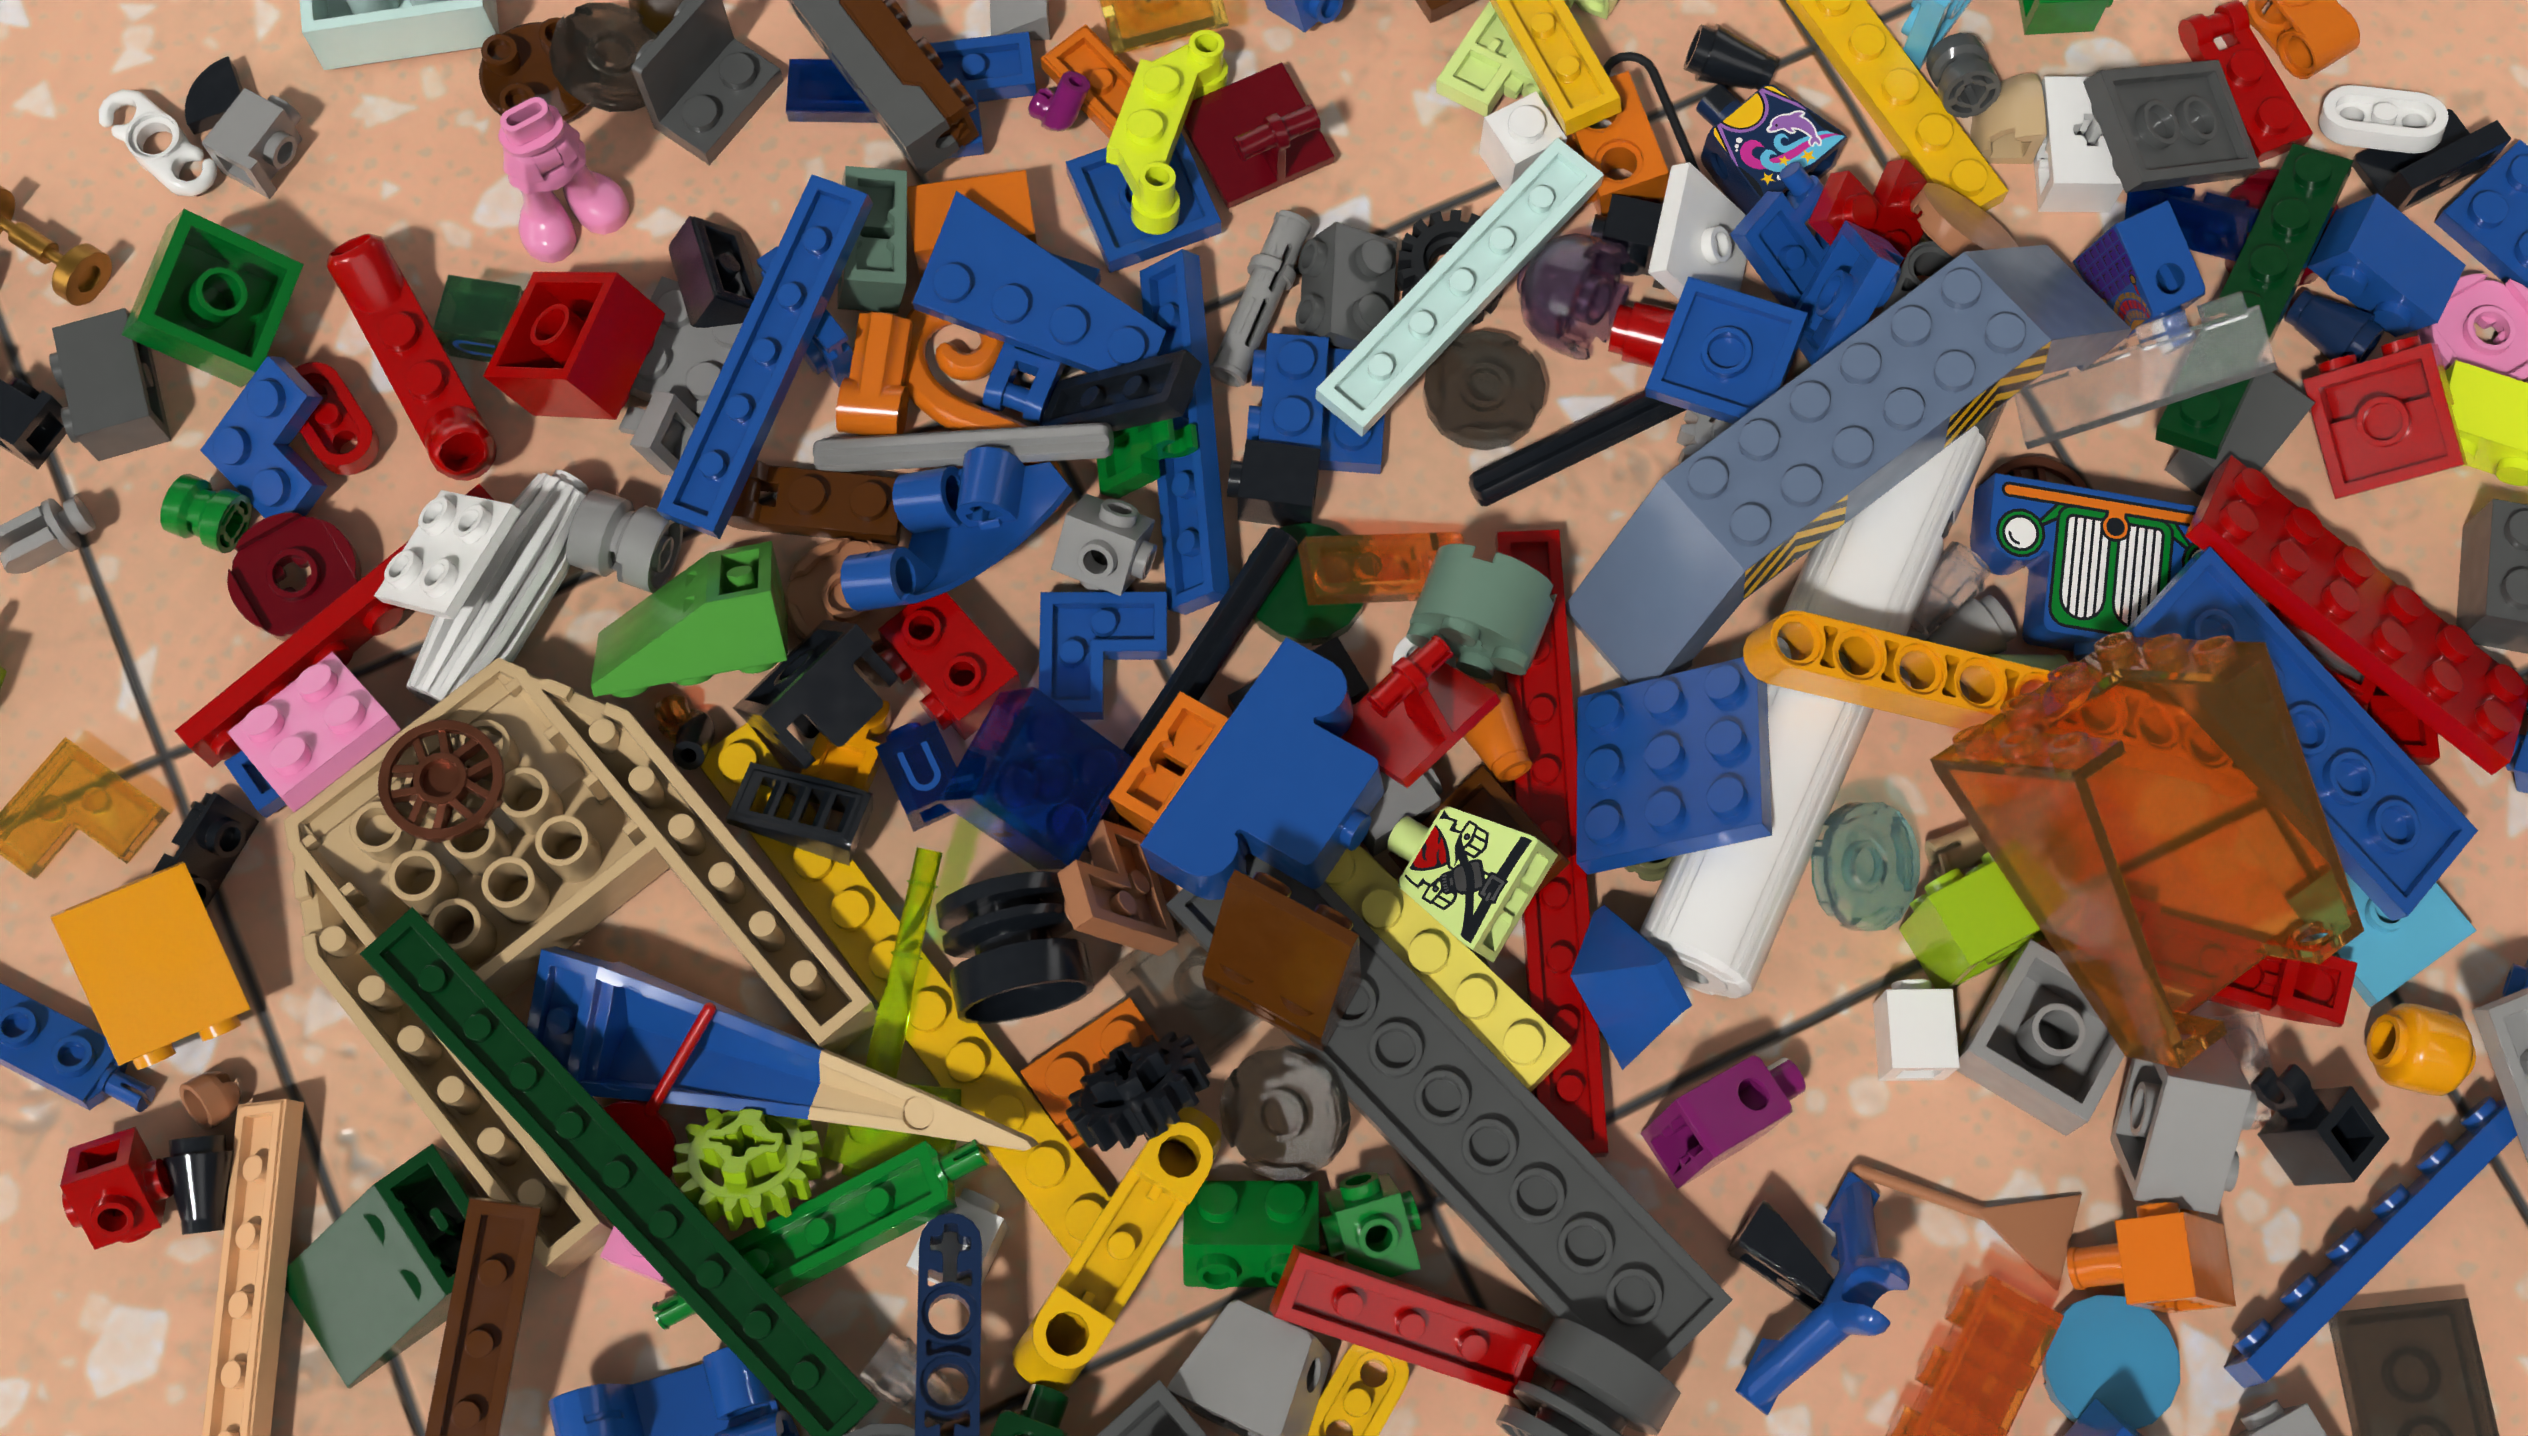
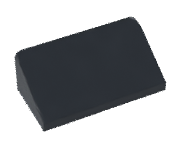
(713, 273)

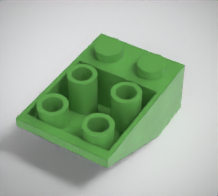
(702, 623)

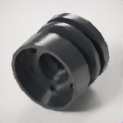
(1013, 948)

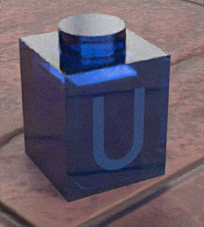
(918, 770)

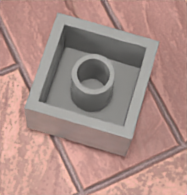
(2041, 1042)
(2183, 1128)

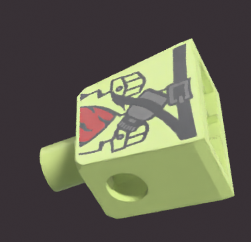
(1471, 874)

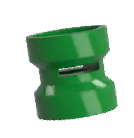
(212, 515)

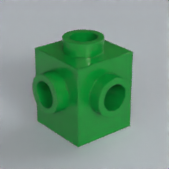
(1372, 1224)

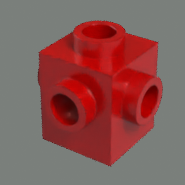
(114, 1188)

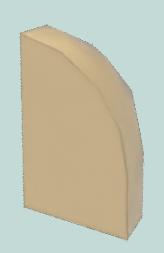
(2014, 124)

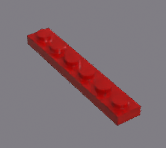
(336, 629)

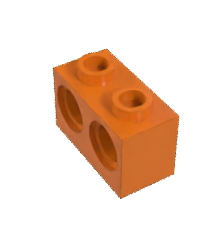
(1624, 145)
(1165, 761)

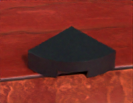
(211, 95)

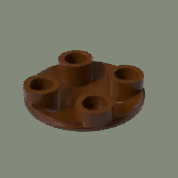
(519, 68)

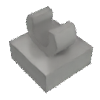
(660, 430)

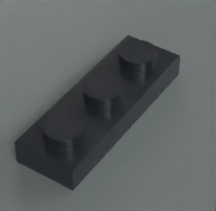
(1127, 393)

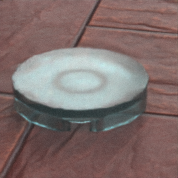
(1866, 866)

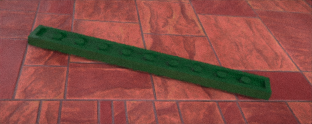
(620, 1178)

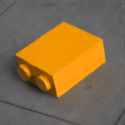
(151, 966)

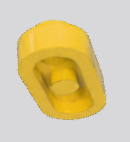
(1354, 1402)

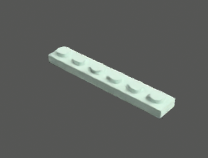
(1458, 287)

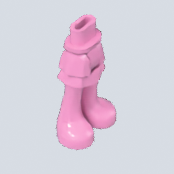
(543, 157)

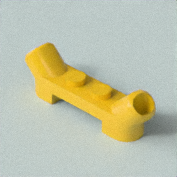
(1117, 1252)

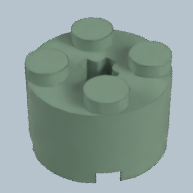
(1483, 610)

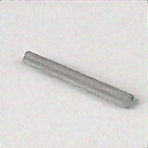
(949, 447)

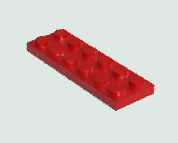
(2361, 614)

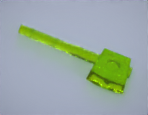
(866, 1147)

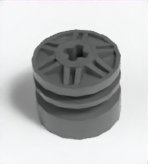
(1594, 1389)

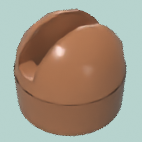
(210, 1098)

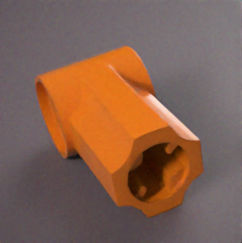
(875, 393)

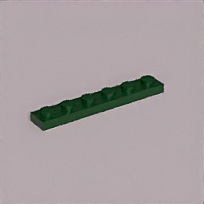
(2268, 277)

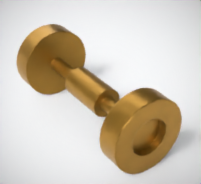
(78, 273)

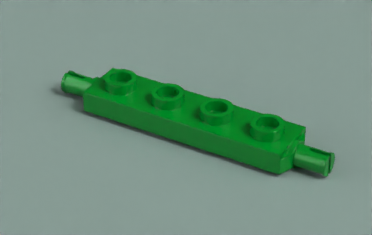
(848, 1220)

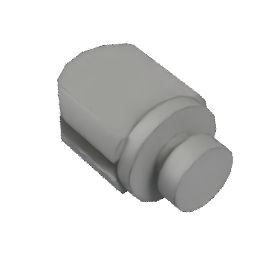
(43, 534)

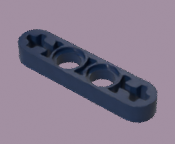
(956, 1350)

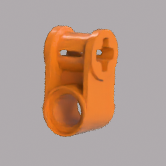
(2305, 32)

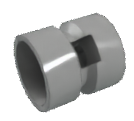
(613, 537)

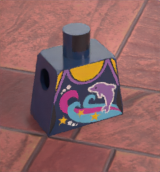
(1760, 139)

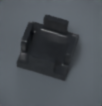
(818, 691)

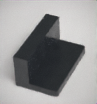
(2413, 178)

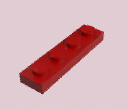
(1405, 1321)

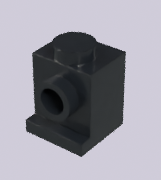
(1633, 225)
(29, 422)

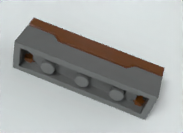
(893, 76)

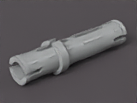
(1269, 276)

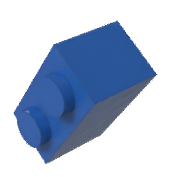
(2386, 265)

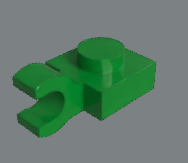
(1138, 455)

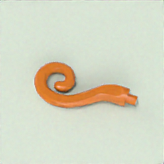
(935, 399)

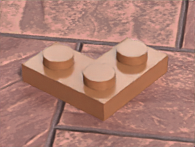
(1118, 893)

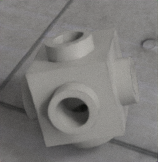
(1105, 545)

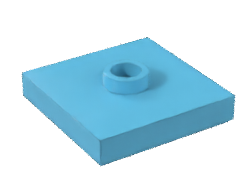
(2399, 949)

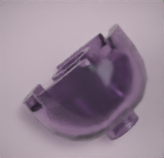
(1573, 292)

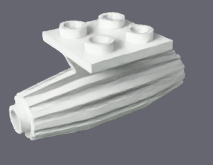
(482, 575)

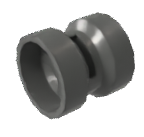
(1963, 75)

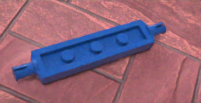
(63, 1055)

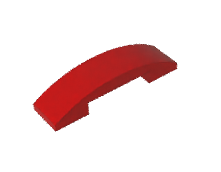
(2294, 990)

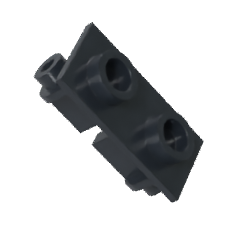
(210, 842)

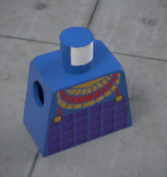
(2143, 267)

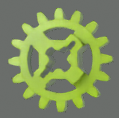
(752, 1163)

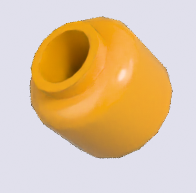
(2421, 1049)

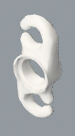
(164, 165)

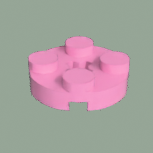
(2488, 305)

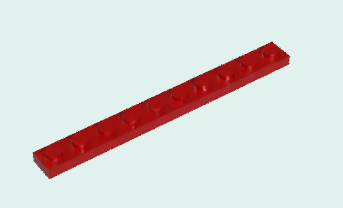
(1559, 912)

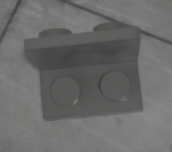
(702, 80)

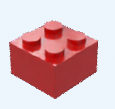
(575, 344)

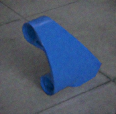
(958, 527)
(702, 1400)

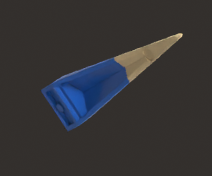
(625, 1026)

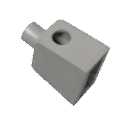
(1254, 1374)

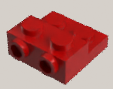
(2385, 417)

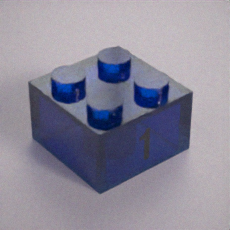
(1036, 779)

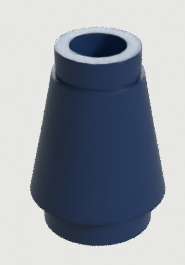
(2334, 327)

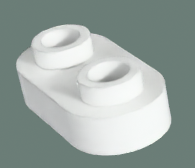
(2383, 119)

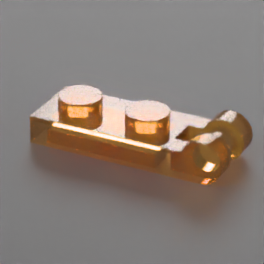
(1369, 566)

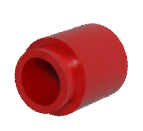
(1639, 332)

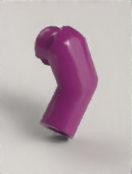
(1060, 108)

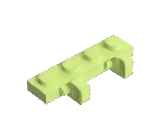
(1491, 65)

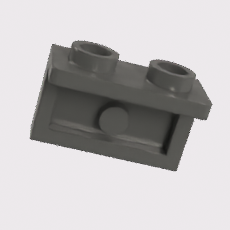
(1345, 284)

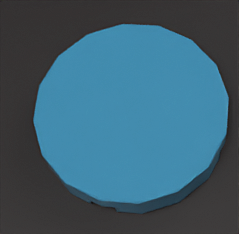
(2114, 1356)

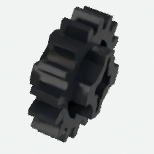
(1138, 1091)

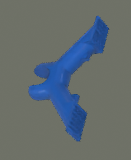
(1846, 1307)

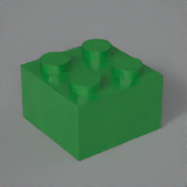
(212, 298)

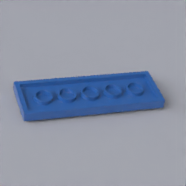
(2381, 808)

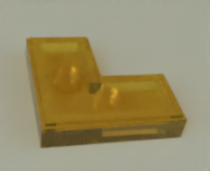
(74, 794)

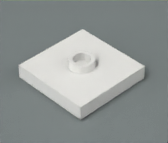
(1695, 234)

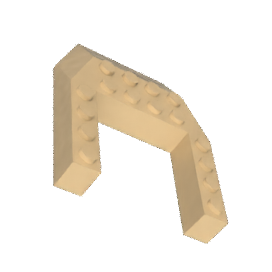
(579, 833)

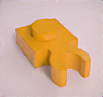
(854, 761)

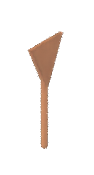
(2033, 1229)

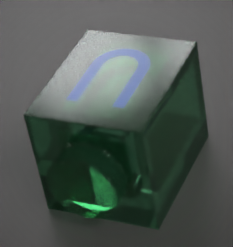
(474, 316)

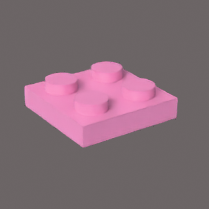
(313, 731)

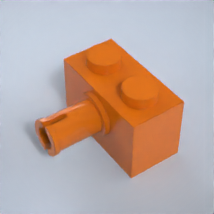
(2163, 1258)

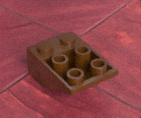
(1283, 958)

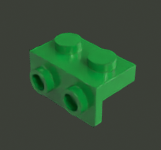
(1246, 1231)

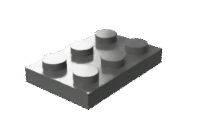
(2171, 125)

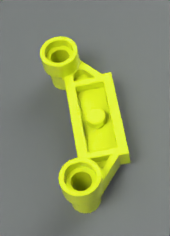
(1153, 122)

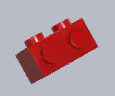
(947, 662)

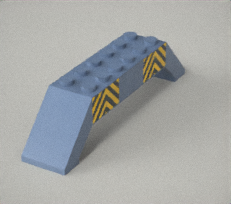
(1832, 449)

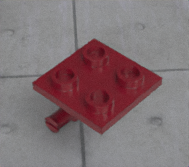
(1256, 135)

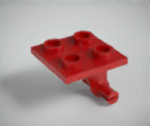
(1418, 712)

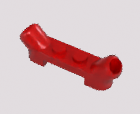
(413, 358)

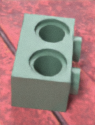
(877, 265)

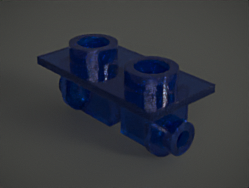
(2210, 227)

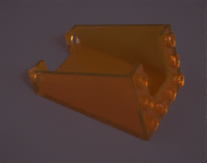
(2157, 829)

